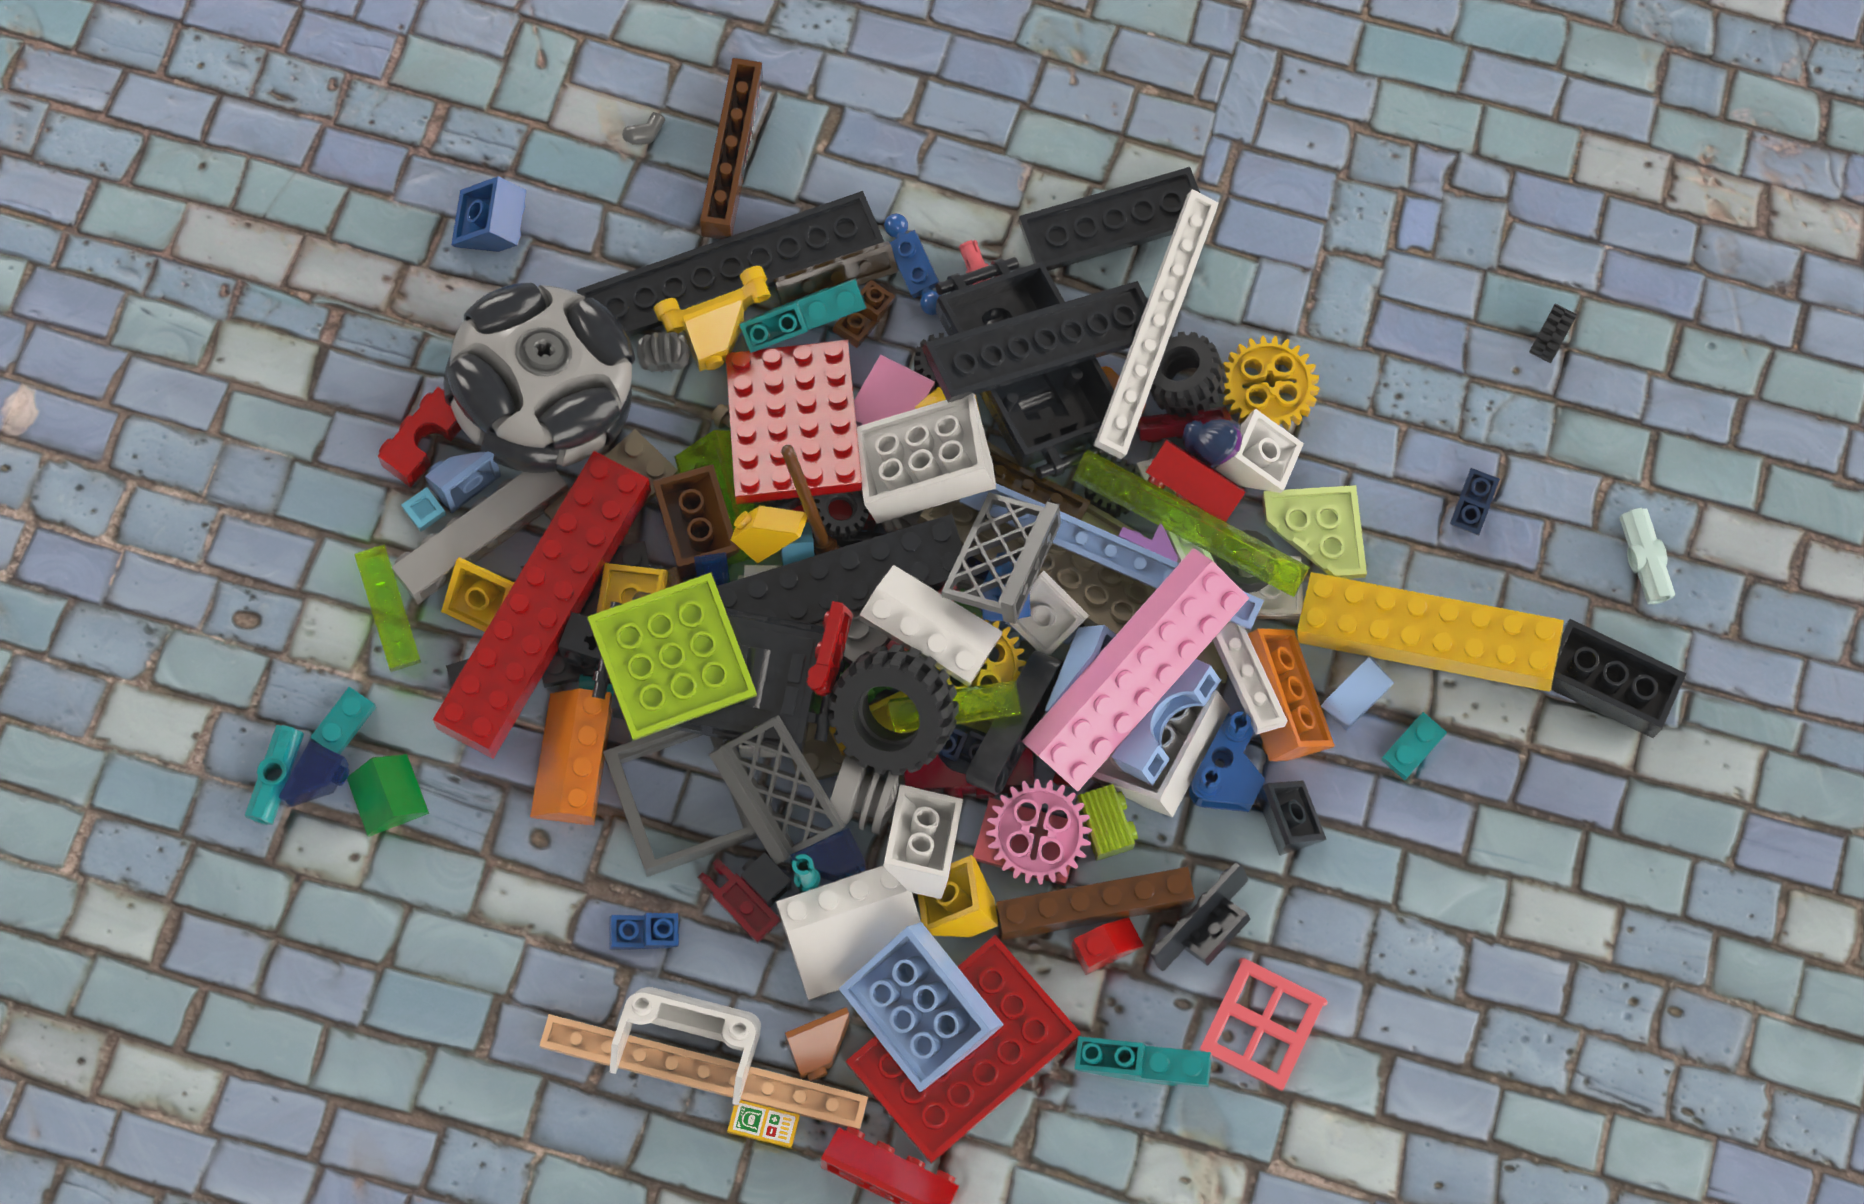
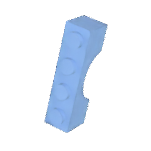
(1142, 750)

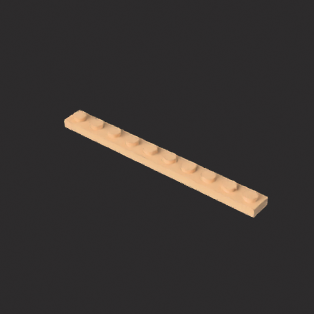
(705, 1072)

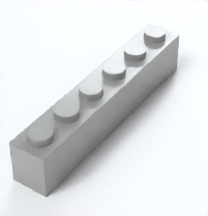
(477, 531)

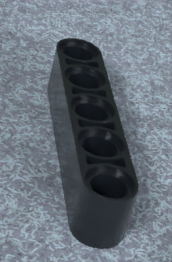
(1003, 742)

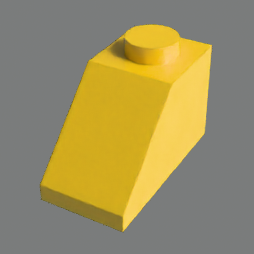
(767, 530)

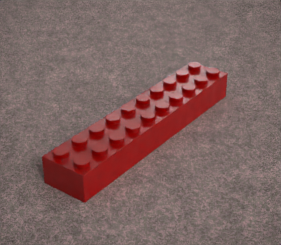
(539, 604)

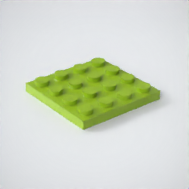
(671, 656)

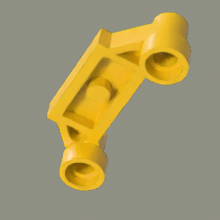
(753, 291)

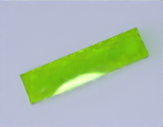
(387, 608)
(974, 702)

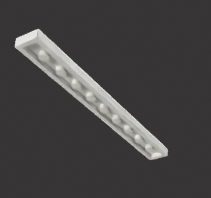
(1156, 325)
(1236, 653)

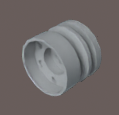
(864, 795)

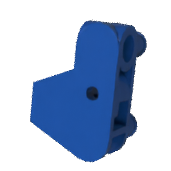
(1235, 783)

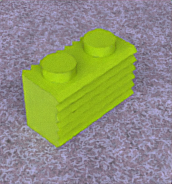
(1110, 829)

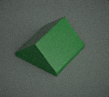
(386, 793)

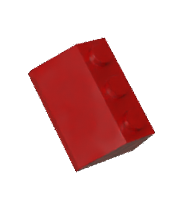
(1194, 481)

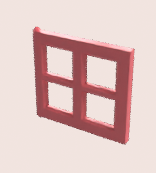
(1262, 1024)

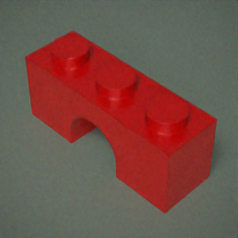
(402, 454)

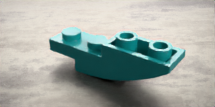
(802, 315)
(1142, 1062)

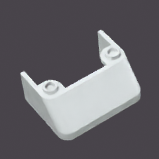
(691, 1015)

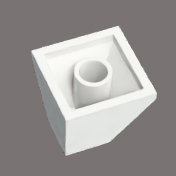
(1264, 457)

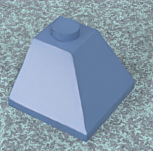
(462, 478)

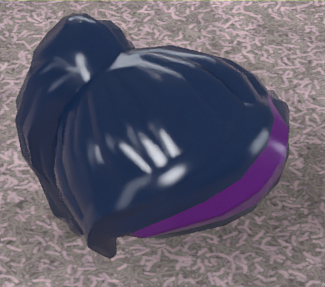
(1213, 441)

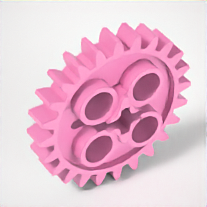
(1010, 825)

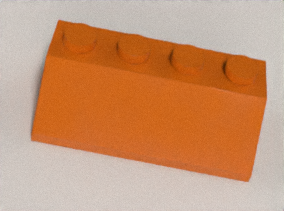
(1290, 679)
(572, 757)

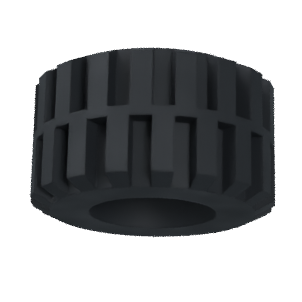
(1199, 389)

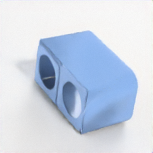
(1357, 693)

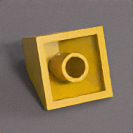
(714, 332)
(965, 906)

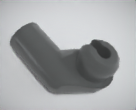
(645, 132)

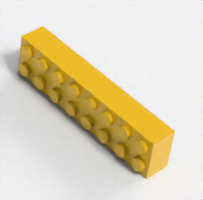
(1430, 631)

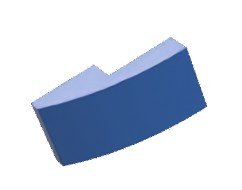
(643, 932)

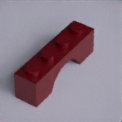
(943, 780)

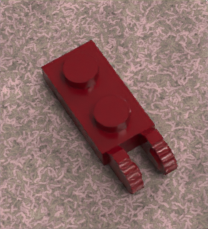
(741, 903)

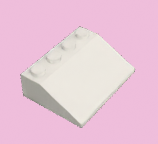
(924, 458)
(1186, 744)
(844, 926)

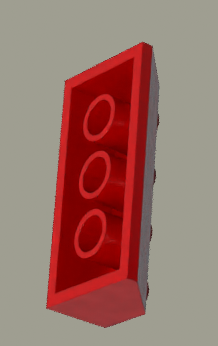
(885, 1173)

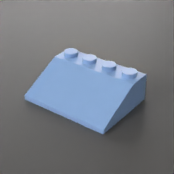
(920, 1006)

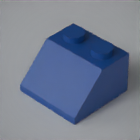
(489, 216)

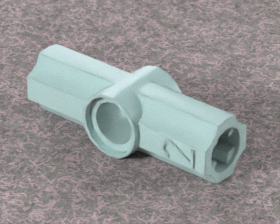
(1647, 556)

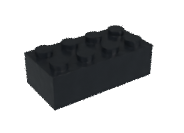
(1615, 679)

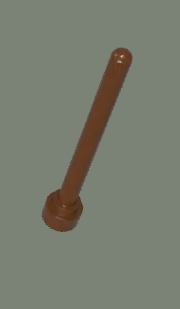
(823, 542)

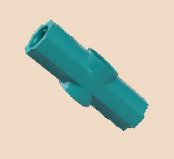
(280, 755)

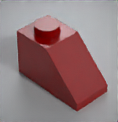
(1106, 944)

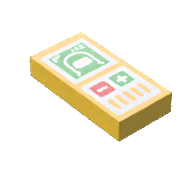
(764, 1123)

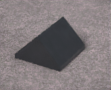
(1290, 815)

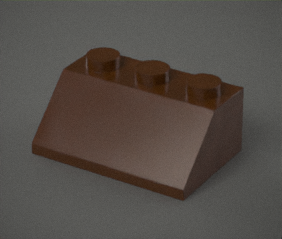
(694, 517)

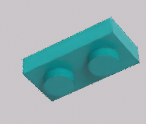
(343, 721)
(1413, 746)

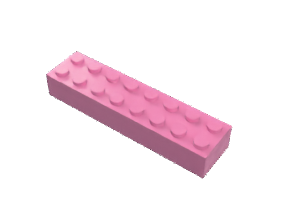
(1136, 669)

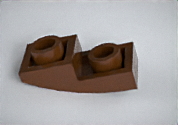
(860, 324)

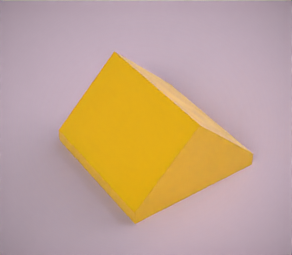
(474, 594)

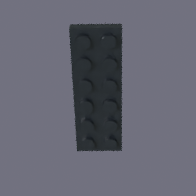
(1107, 220)

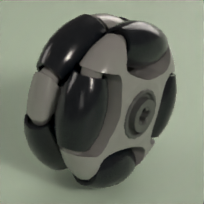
(539, 376)

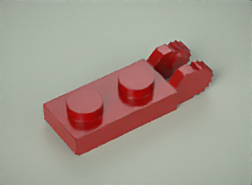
(831, 649)

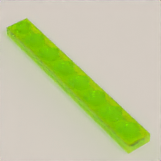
(1191, 523)

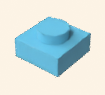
(423, 509)

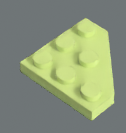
(1321, 526)

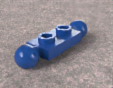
(913, 262)

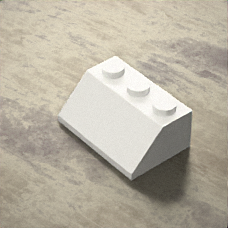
(922, 840)

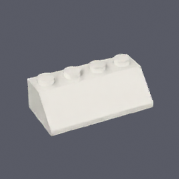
(935, 625)

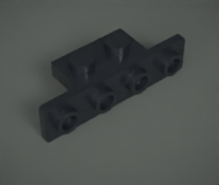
(1208, 924)

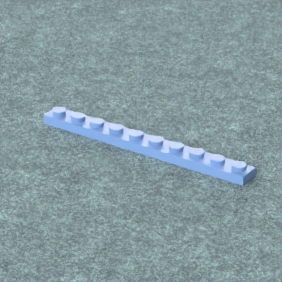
(1107, 549)

